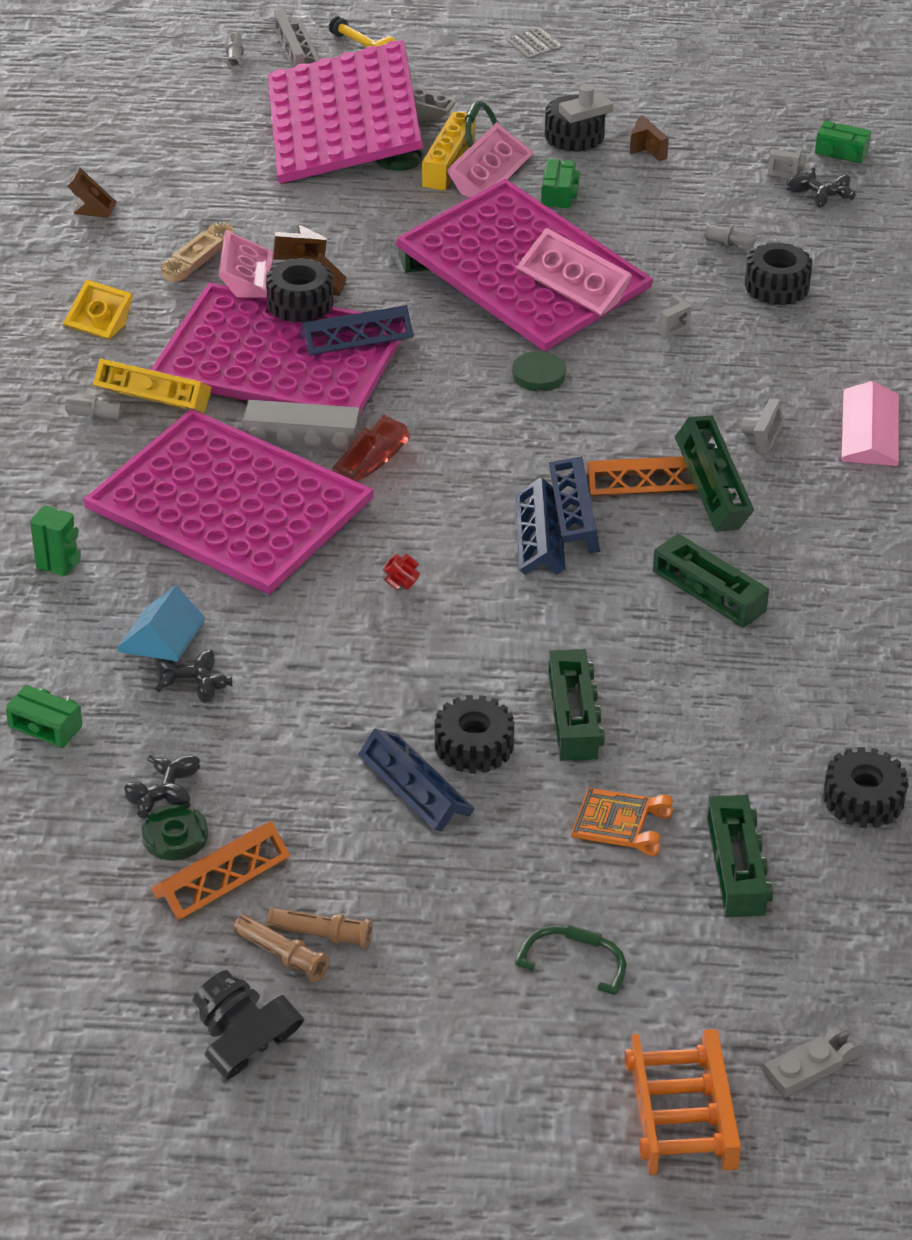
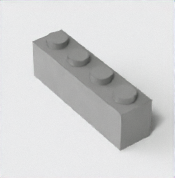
(302, 424)

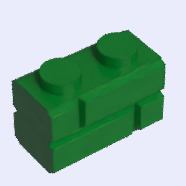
(843, 142)
(559, 183)
(55, 540)
(44, 715)

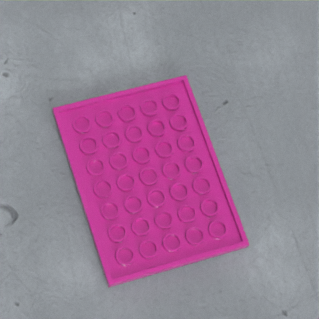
(343, 111)
(483, 242)
(257, 356)
(229, 500)

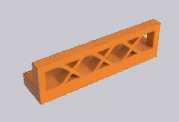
(637, 467)
(213, 860)

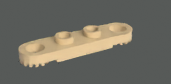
(195, 253)

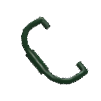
(471, 116)
(581, 935)

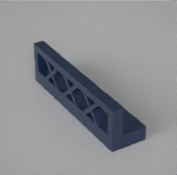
(356, 323)
(579, 497)
(545, 522)
(413, 779)

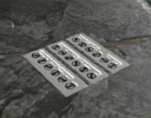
(534, 41)

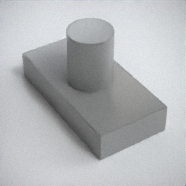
(586, 106)
(766, 427)

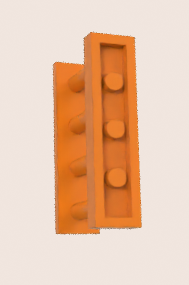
(712, 1084)

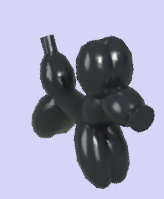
(803, 182)
(199, 671)
(144, 797)

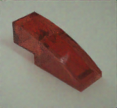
(372, 449)

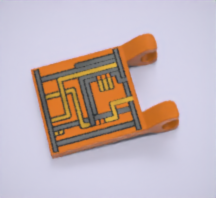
(620, 818)

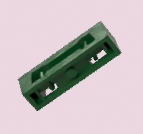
(713, 473)
(710, 580)
(584, 736)
(751, 891)

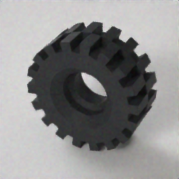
(469, 749)
(864, 803)

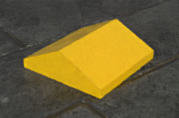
(99, 310)

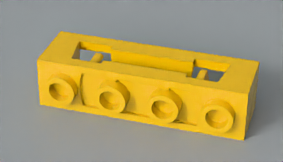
(445, 151)
(152, 385)

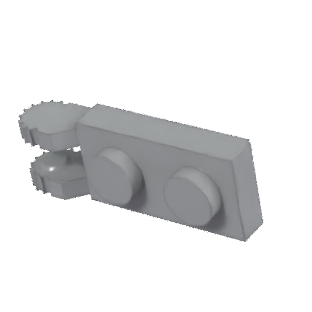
(812, 1061)

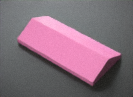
(488, 161)
(244, 266)
(575, 272)
(870, 425)

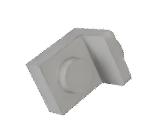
(786, 163)
(675, 318)

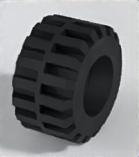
(572, 136)
(778, 273)
(299, 290)

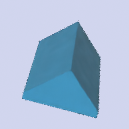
(164, 627)

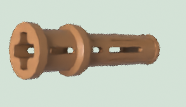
(335, 928)
(292, 952)

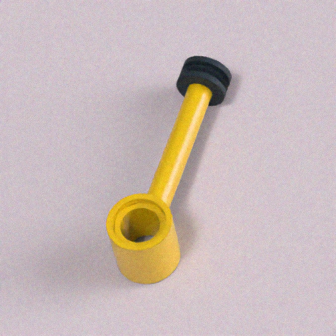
(339, 27)

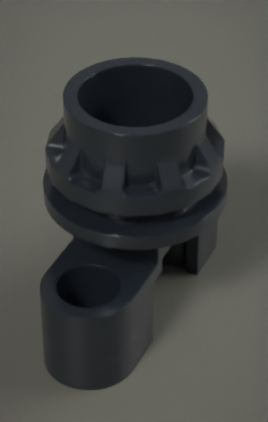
(230, 1009)

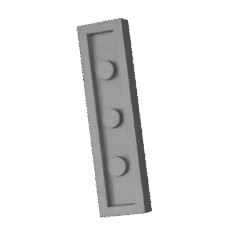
(289, 40)

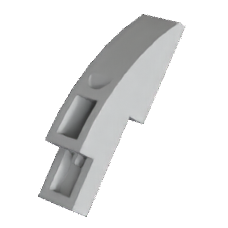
(431, 105)

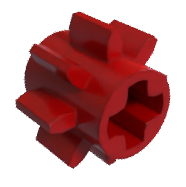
(401, 571)

